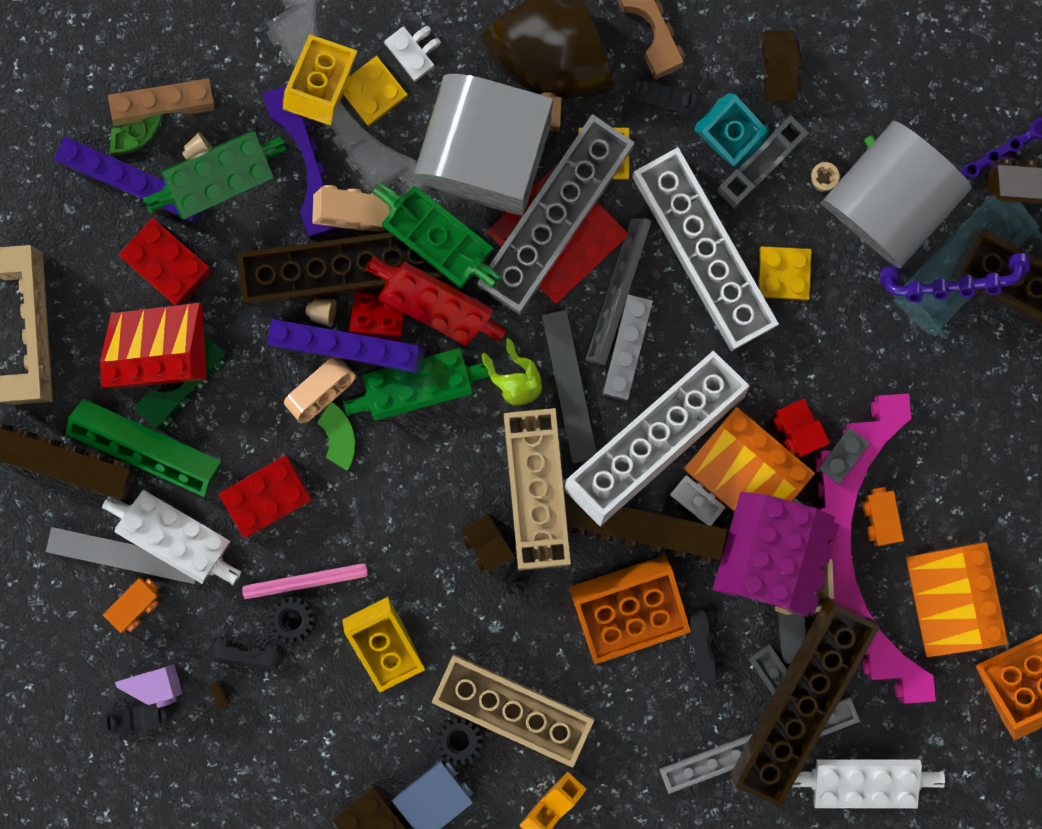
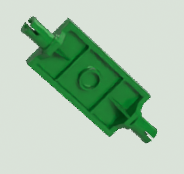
(216, 175)
(437, 236)
(397, 392)

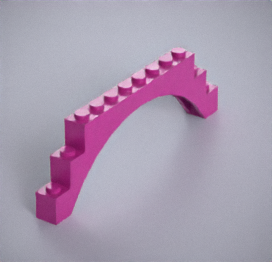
(882, 657)

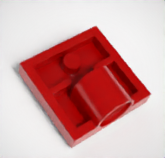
(375, 318)

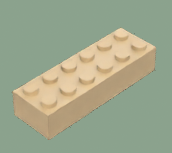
(513, 710)

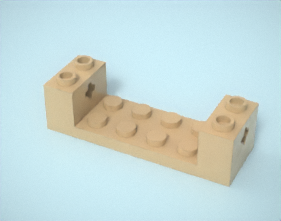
(35, 387)
(537, 489)

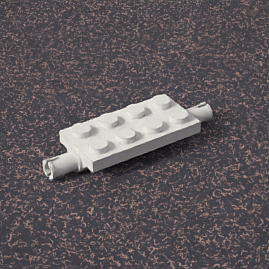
(172, 537)
(868, 783)

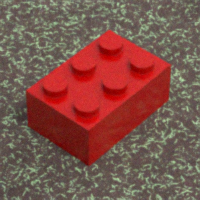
(165, 263)
(265, 497)

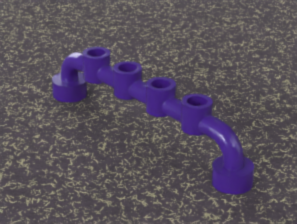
(1034, 133)
(1018, 266)

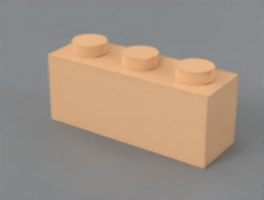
(349, 209)

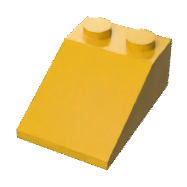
(319, 79)
(382, 644)

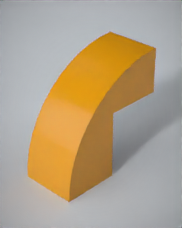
(554, 804)

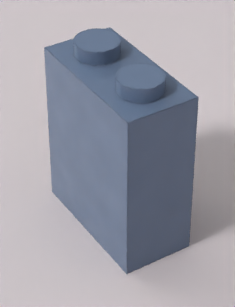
(434, 798)

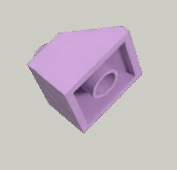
(154, 686)

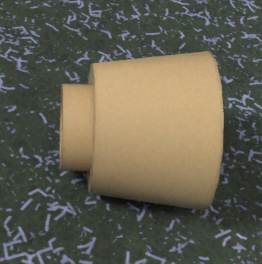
(196, 146)
(825, 176)
(322, 311)

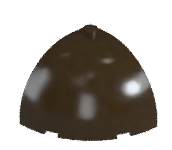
(550, 48)

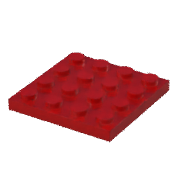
(585, 251)

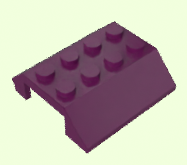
(776, 553)

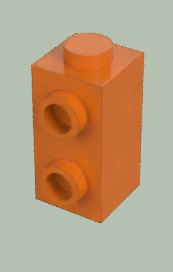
(883, 517)
(136, 601)

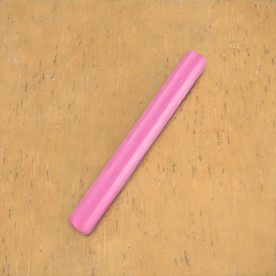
(304, 581)

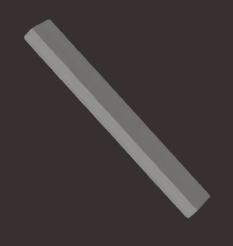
(111, 553)

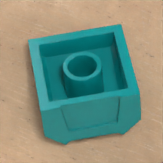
(732, 130)

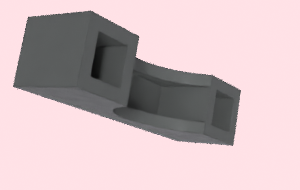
(762, 162)

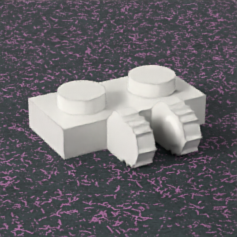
(409, 53)
(697, 500)

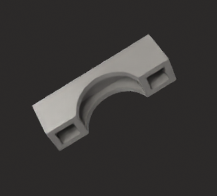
(627, 348)

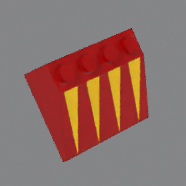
(154, 347)

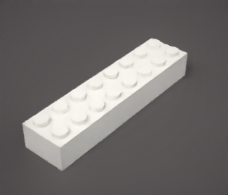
(704, 249)
(656, 438)

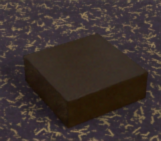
(220, 694)

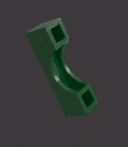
(161, 407)

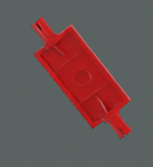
(434, 302)

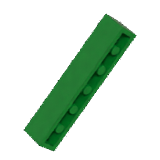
(143, 447)

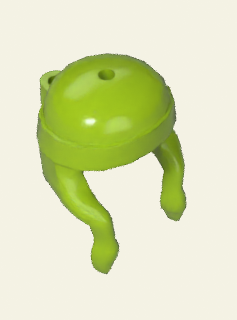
(518, 387)

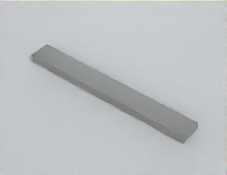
(724, 757)

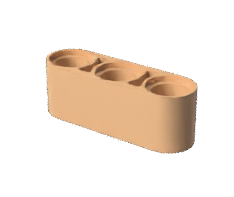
(319, 389)

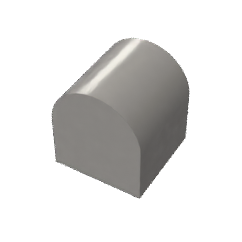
(485, 142)
(897, 194)

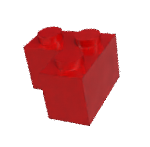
(800, 429)

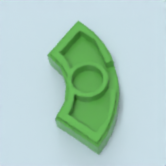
(134, 136)
(340, 436)

